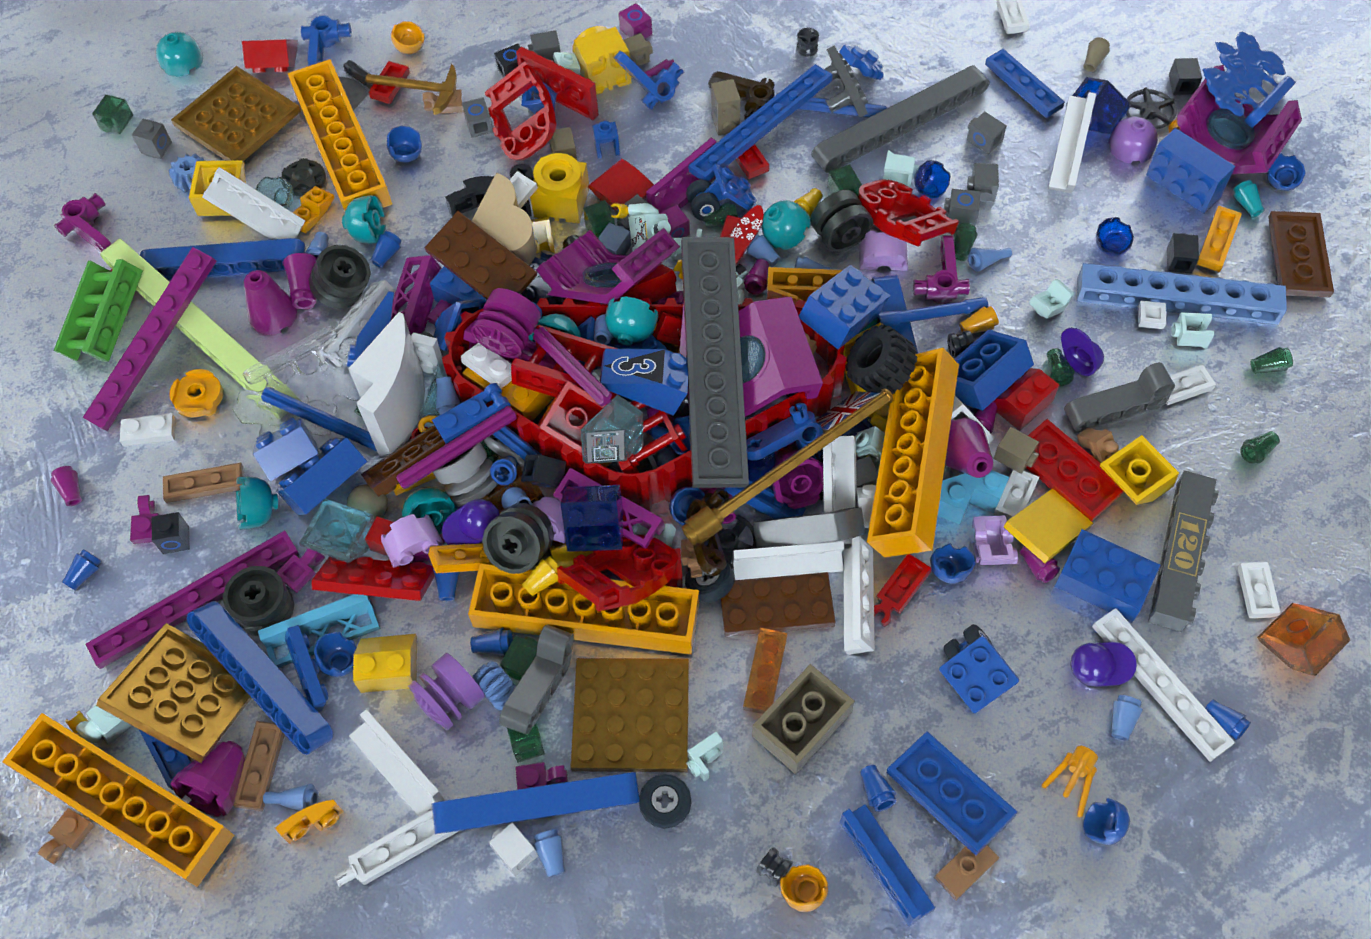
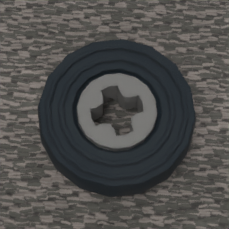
(713, 588)
(675, 811)

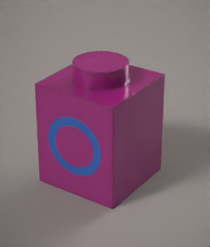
(635, 21)
(678, 221)

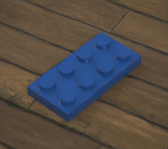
(951, 793)

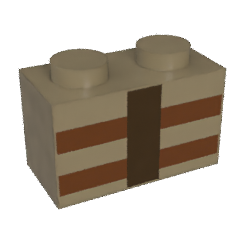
(725, 106)

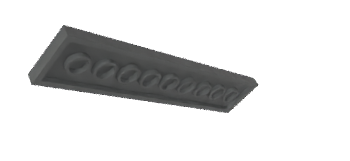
(714, 363)

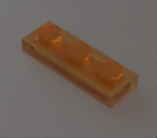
(765, 670)

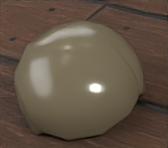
(366, 500)

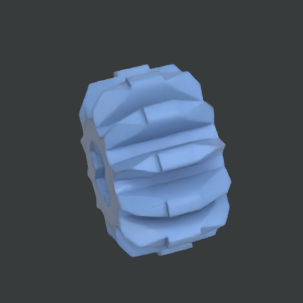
(183, 170)
(494, 684)

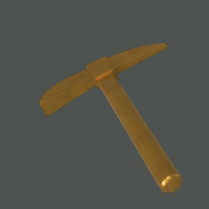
(446, 89)

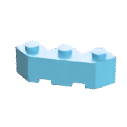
(966, 489)

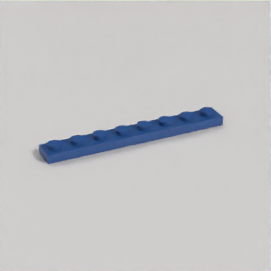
(761, 122)

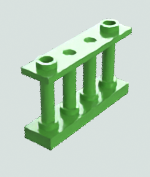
(109, 315)

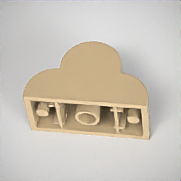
(505, 221)

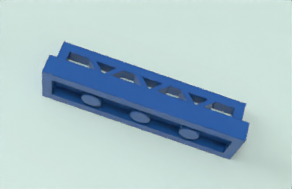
(886, 864)

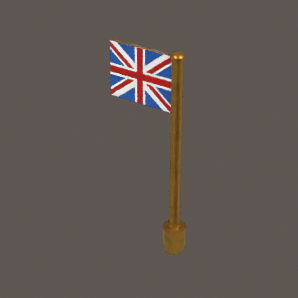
(834, 424)

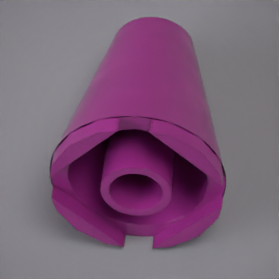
(267, 304)
(968, 448)

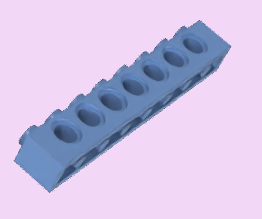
(1182, 293)

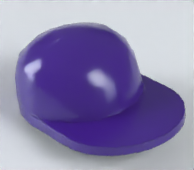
(1081, 352)
(469, 522)
(1103, 664)

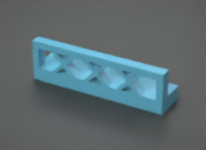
(321, 619)

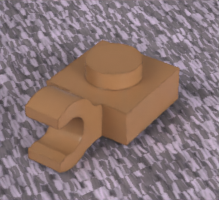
(454, 105)
(689, 558)
(67, 832)

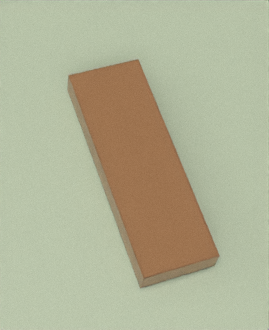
(202, 482)
(259, 766)

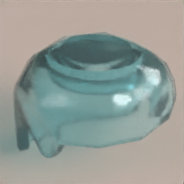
(277, 190)

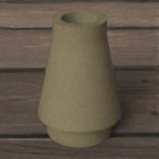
(1096, 52)

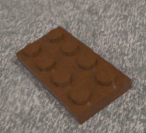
(1301, 253)
(478, 258)
(383, 474)
(778, 604)

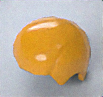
(407, 37)
(804, 888)

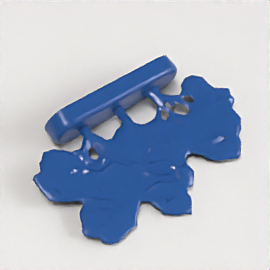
(1246, 71)

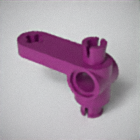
(80, 218)
(944, 284)

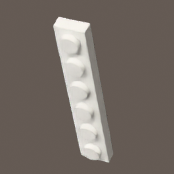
(1166, 687)

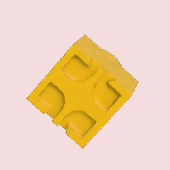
(595, 55)
(560, 188)

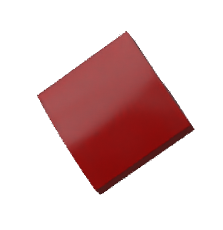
(620, 184)

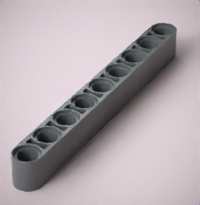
(900, 118)

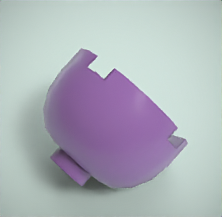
(1133, 140)

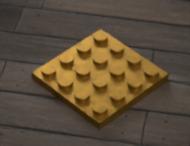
(236, 115)
(177, 694)
(630, 715)

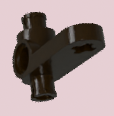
(753, 92)
(709, 553)

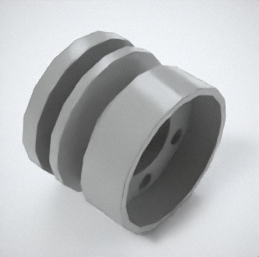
(467, 476)

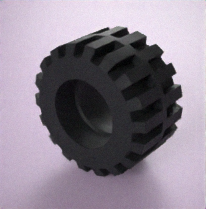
(881, 360)

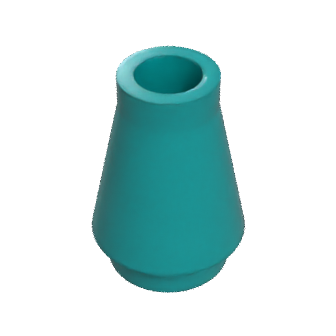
(1248, 196)

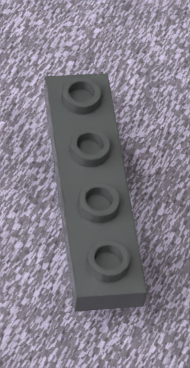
(851, 86)

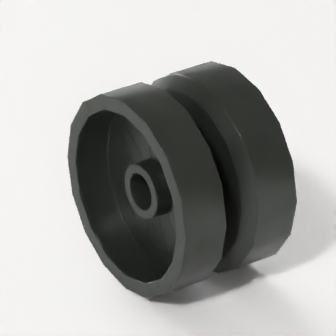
(841, 220)
(339, 276)
(518, 538)
(257, 599)

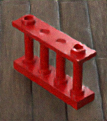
(550, 381)
(675, 434)

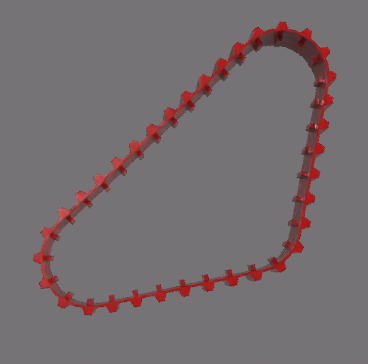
(663, 481)

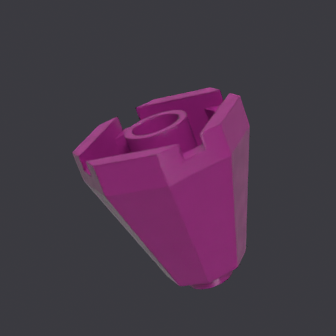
(800, 485)
(214, 781)

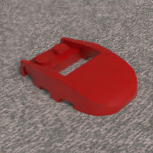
(536, 130)
(893, 201)
(640, 567)

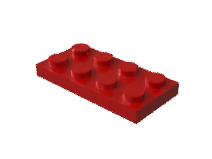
(571, 89)
(1072, 471)
(374, 578)

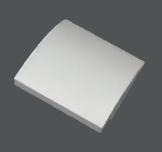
(390, 387)

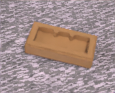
(965, 870)

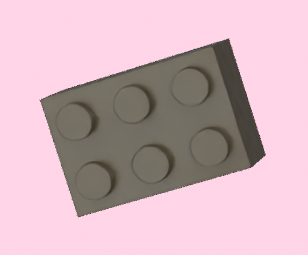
(802, 718)

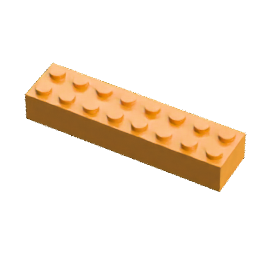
(338, 134)
(914, 458)
(656, 623)
(119, 799)

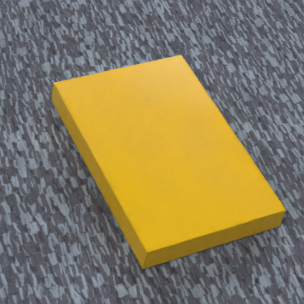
(1048, 525)

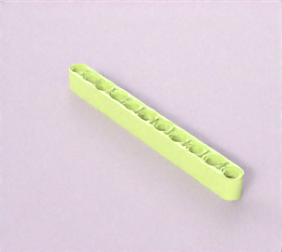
(193, 322)

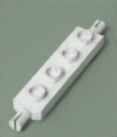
(393, 850)

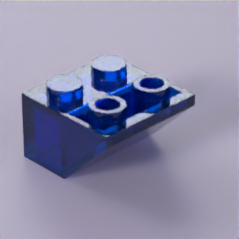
(1108, 106)
(592, 518)

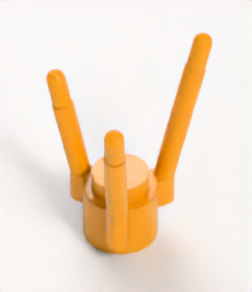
(1081, 764)

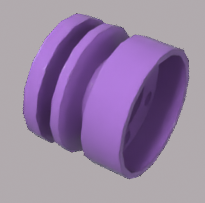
(449, 689)

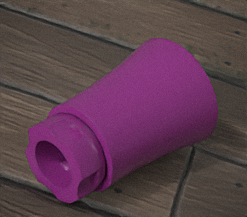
(298, 270)

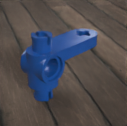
(323, 34)
(650, 85)
(799, 428)

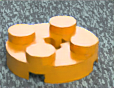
(200, 405)

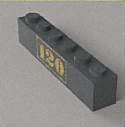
(1183, 551)

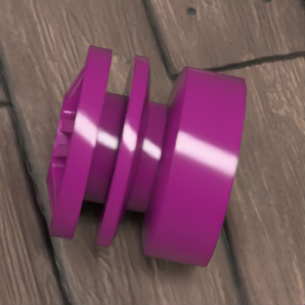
(506, 323)

